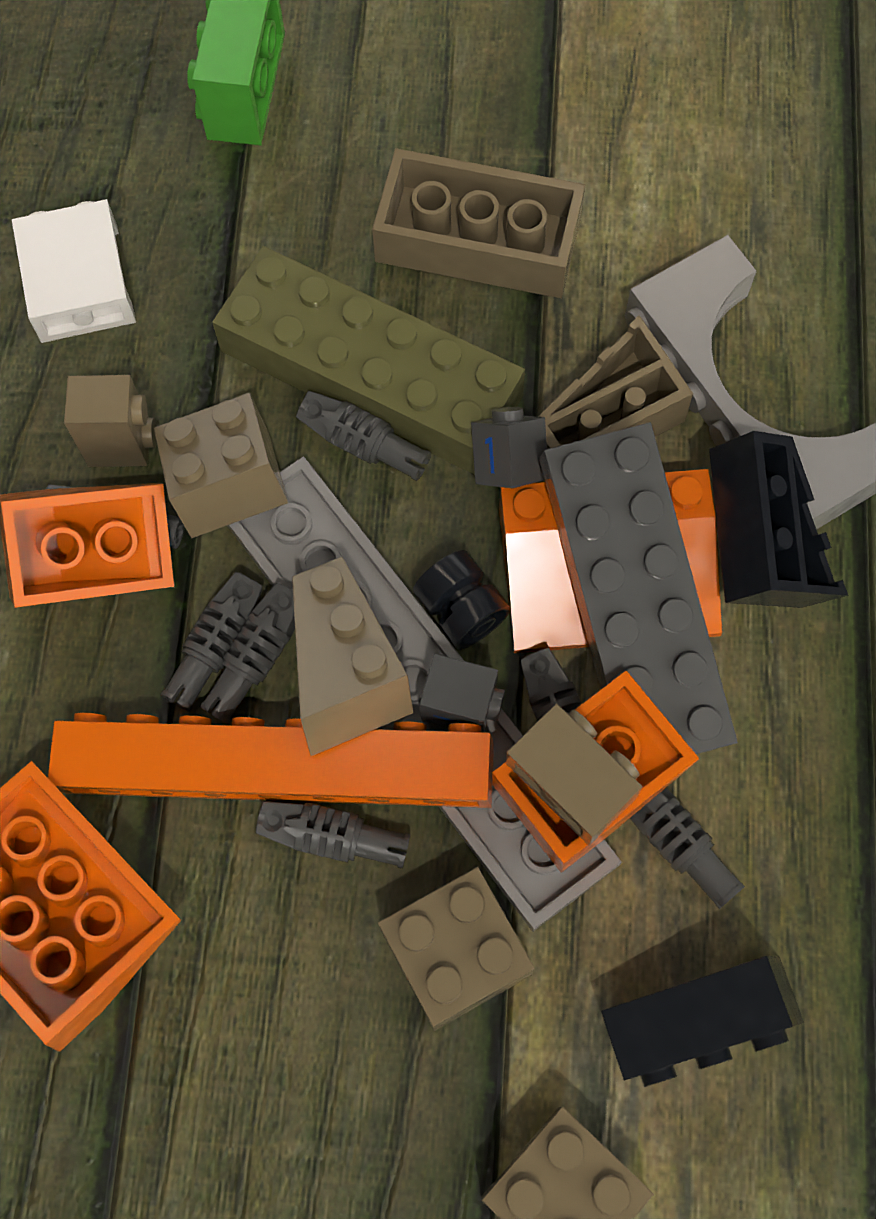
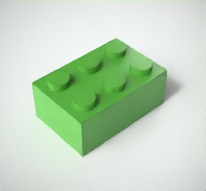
(236, 68)

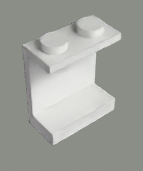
(72, 271)

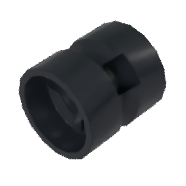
(457, 594)

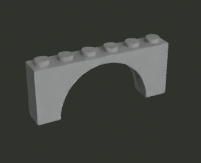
(682, 312)

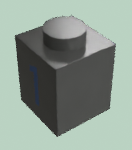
(508, 448)
(460, 693)

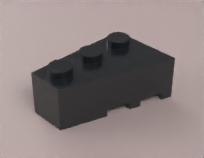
(766, 526)
(703, 1020)

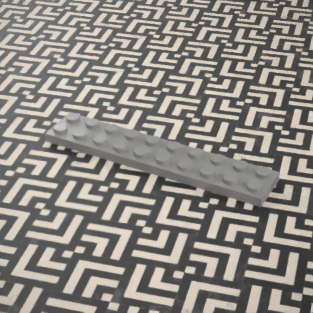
(318, 530)

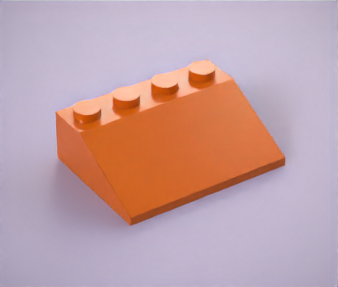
(538, 576)
(69, 912)

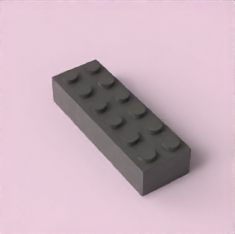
(637, 579)

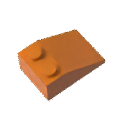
(85, 542)
(625, 723)

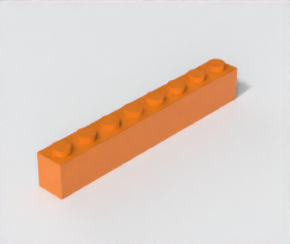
(271, 762)

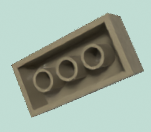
(478, 222)

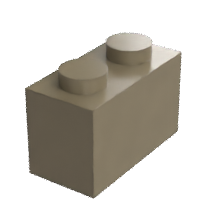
(109, 420)
(574, 772)

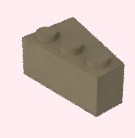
(622, 390)
(344, 660)

